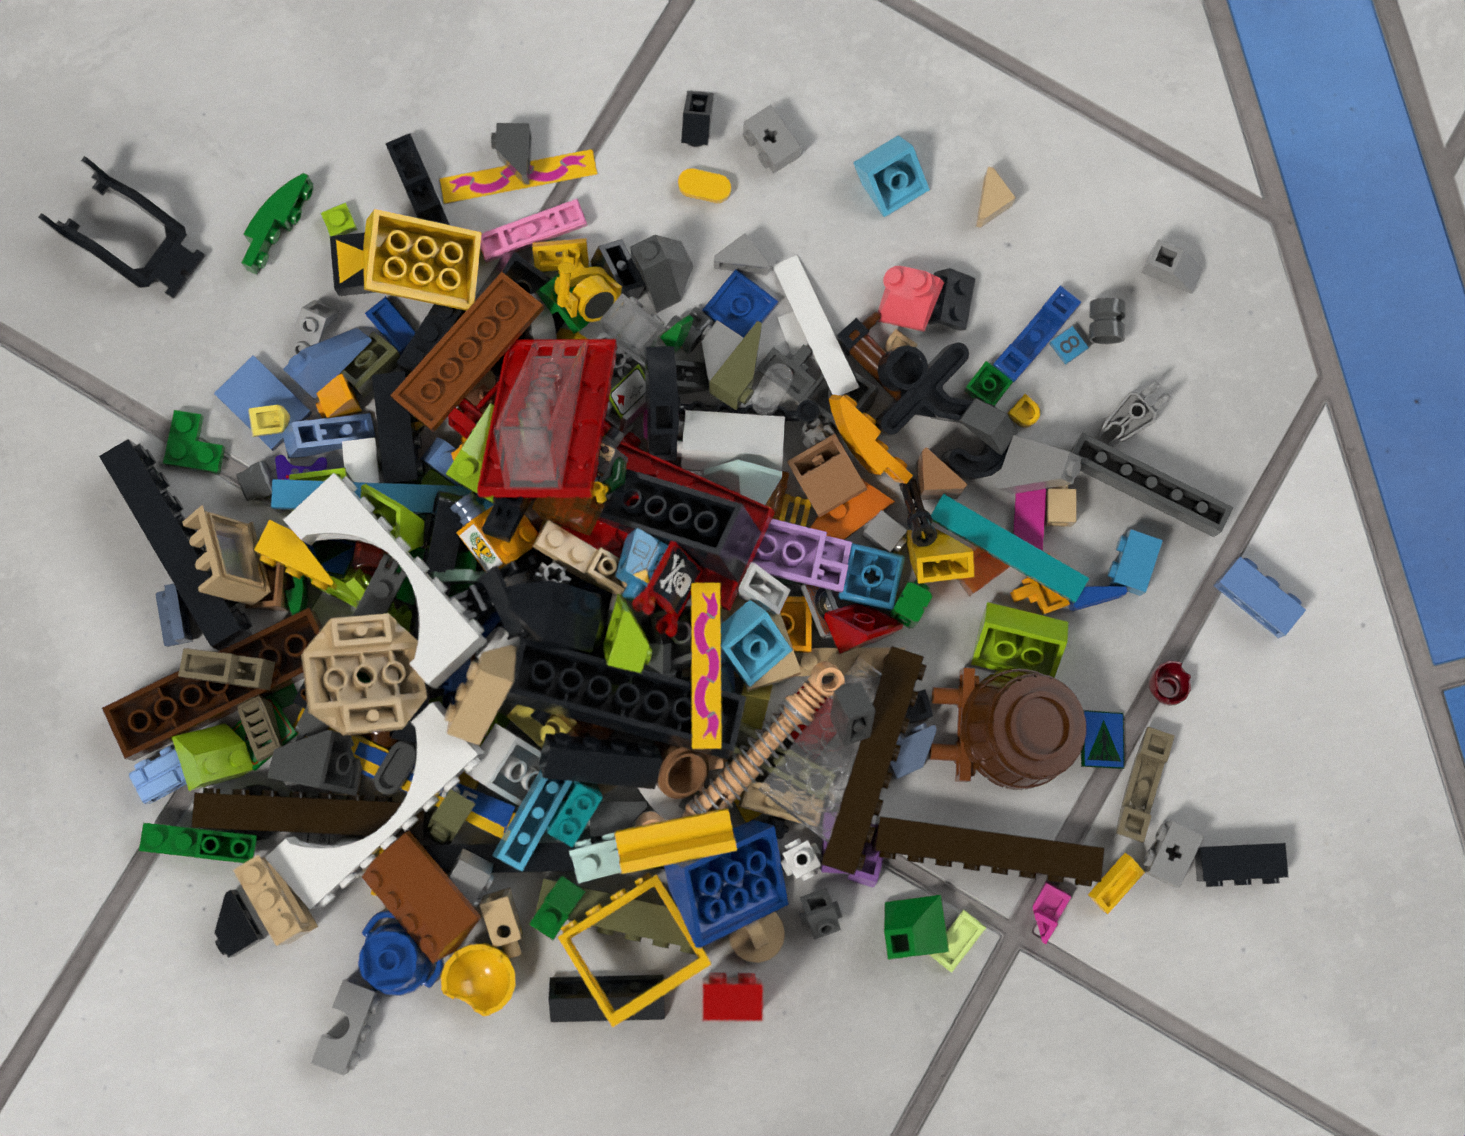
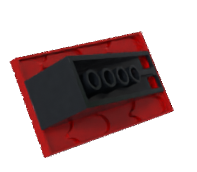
(672, 504)

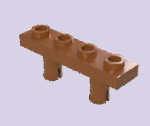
(958, 697)

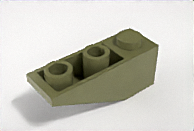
(449, 817)

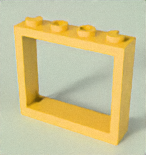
(598, 913)

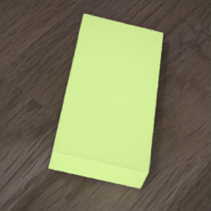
(961, 937)

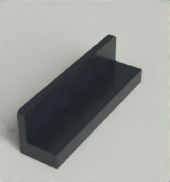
(573, 1002)

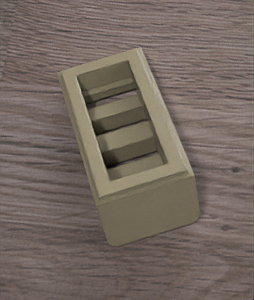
(250, 714)

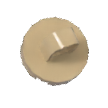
(759, 939)

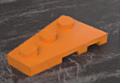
(853, 514)

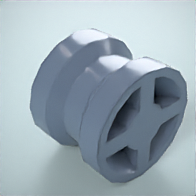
(468, 508)

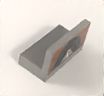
(819, 602)

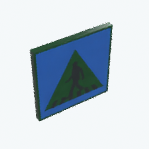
(334, 555)
(1103, 740)

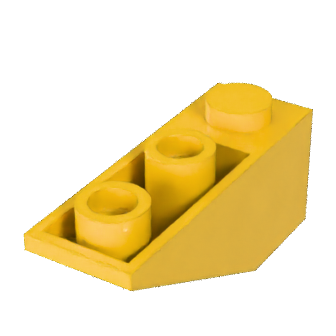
(284, 547)

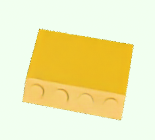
(420, 259)

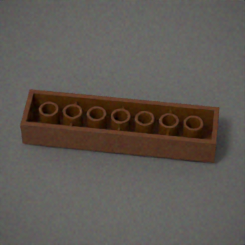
(184, 705)

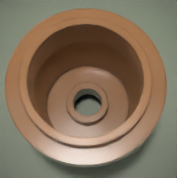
(681, 771)

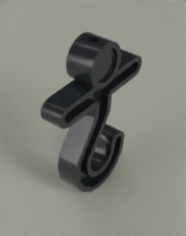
(922, 394)

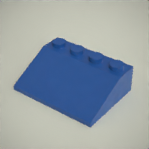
(732, 887)

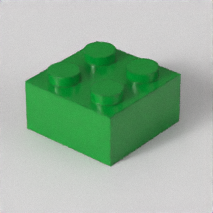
(988, 384)

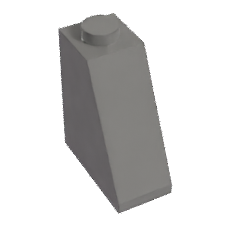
(1036, 467)

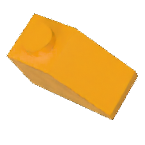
(337, 399)

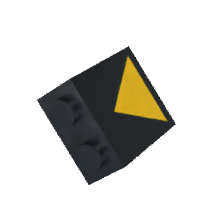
(348, 264)

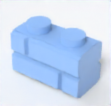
(158, 777)

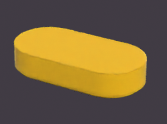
(704, 185)

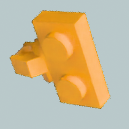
(1047, 599)

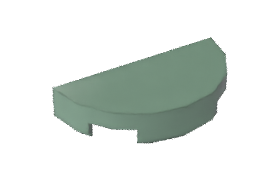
(457, 576)

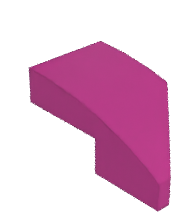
(1048, 909)

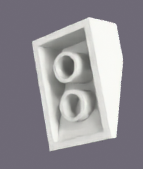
(507, 765)

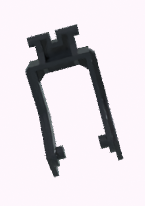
(165, 262)

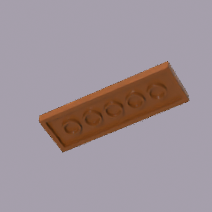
(467, 352)

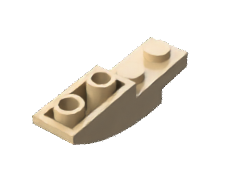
(581, 559)

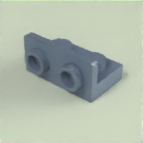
(173, 617)

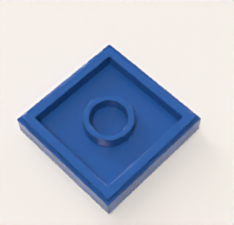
(740, 304)

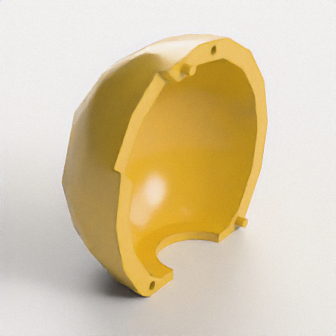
(479, 977)

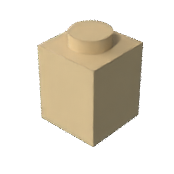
(1060, 507)

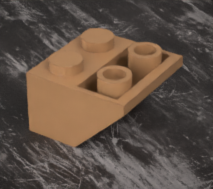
(827, 475)

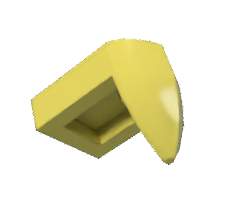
(268, 420)

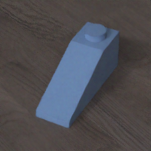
(325, 360)
(325, 434)

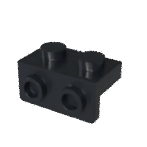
(954, 299)

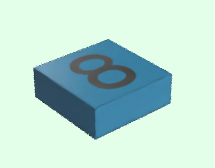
(1069, 345)

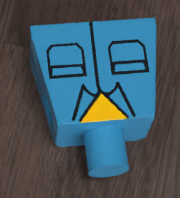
(639, 561)

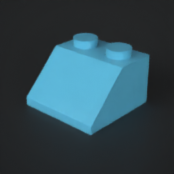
(892, 175)
(752, 643)

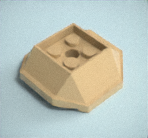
(368, 646)

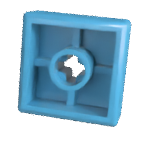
(887, 568)

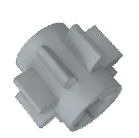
(623, 360)
(816, 432)
(550, 571)

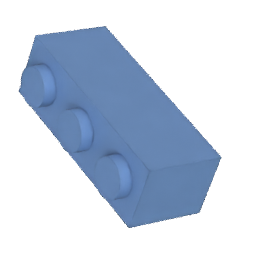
(1260, 596)

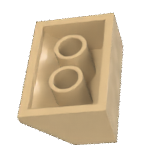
(482, 694)

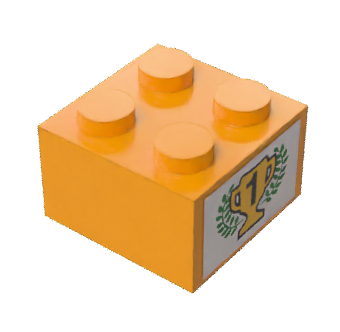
(493, 551)

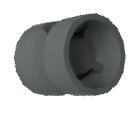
(1107, 321)

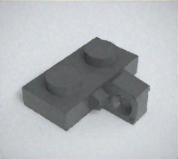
(801, 380)

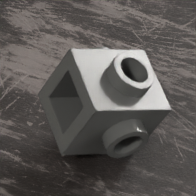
(820, 913)

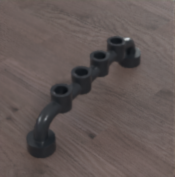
(806, 412)

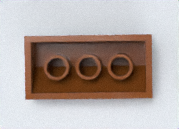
(421, 897)

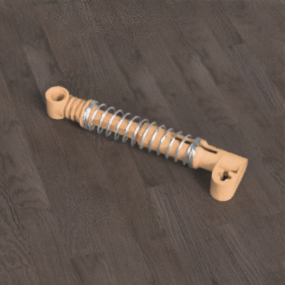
(744, 769)

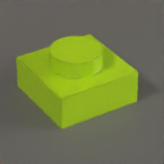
(339, 220)

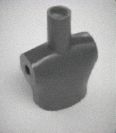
(257, 481)

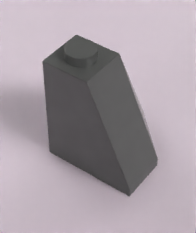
(663, 268)
(319, 762)

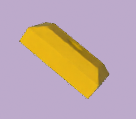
(548, 260)
(1116, 883)

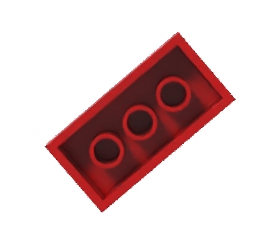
(732, 997)

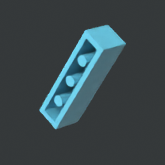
(531, 821)

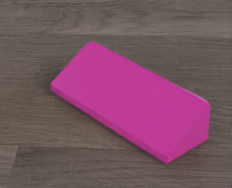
(1030, 517)

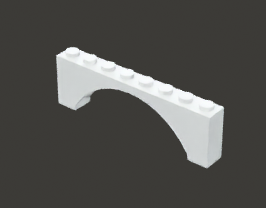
(444, 631)
(320, 869)

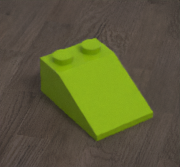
(468, 462)

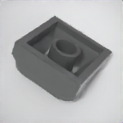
(863, 396)

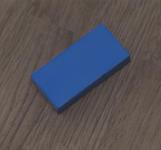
(391, 324)

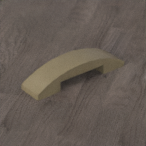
(1143, 784)

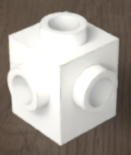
(790, 863)

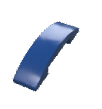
(1037, 334)

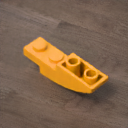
(860, 437)

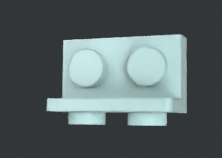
(596, 858)

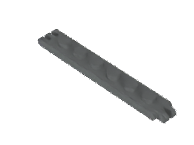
(375, 600)

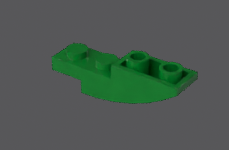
(278, 211)
(197, 843)

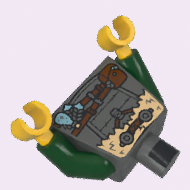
(611, 466)

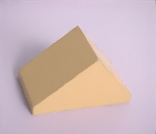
(994, 198)

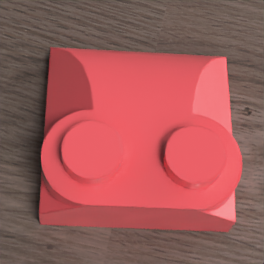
(909, 297)

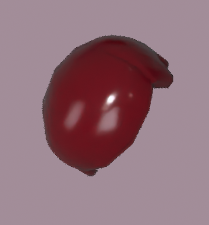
(1170, 683)

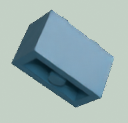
(1135, 561)

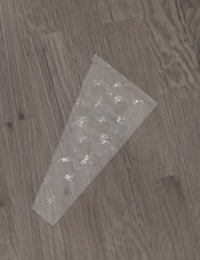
(817, 765)

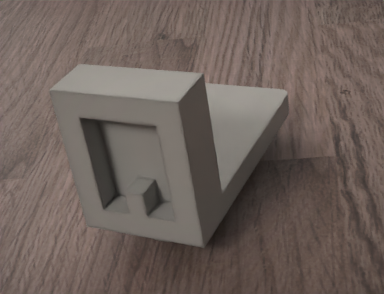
(311, 326)

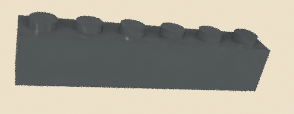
(1151, 486)

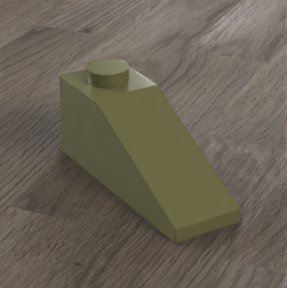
(736, 376)

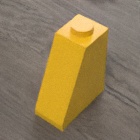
(941, 560)

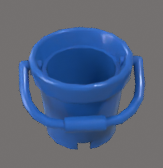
(393, 959)

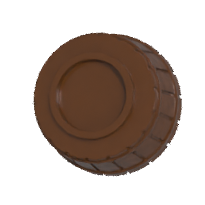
(1022, 728)

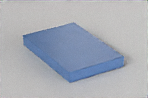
(257, 387)

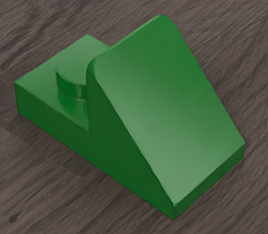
(557, 907)

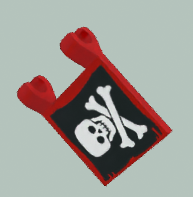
(669, 588)

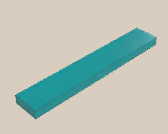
(1009, 548)

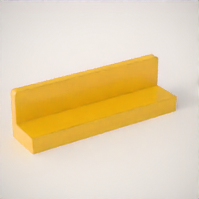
(675, 840)

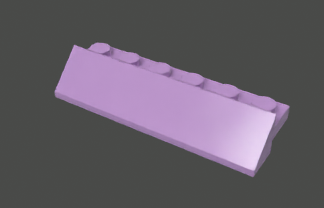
(804, 555)

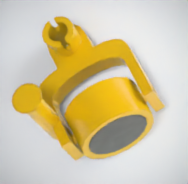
(593, 291)

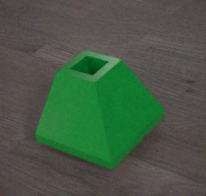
(915, 927)

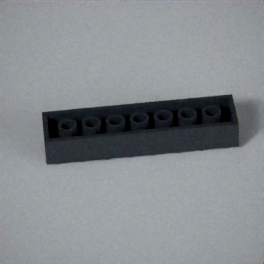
(163, 526)
(615, 697)

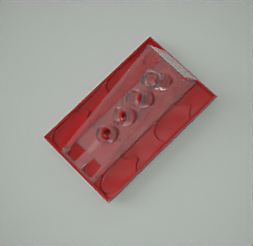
(548, 419)

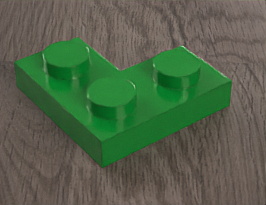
(186, 450)

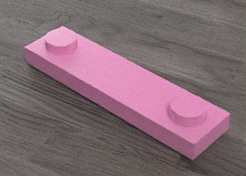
(532, 229)

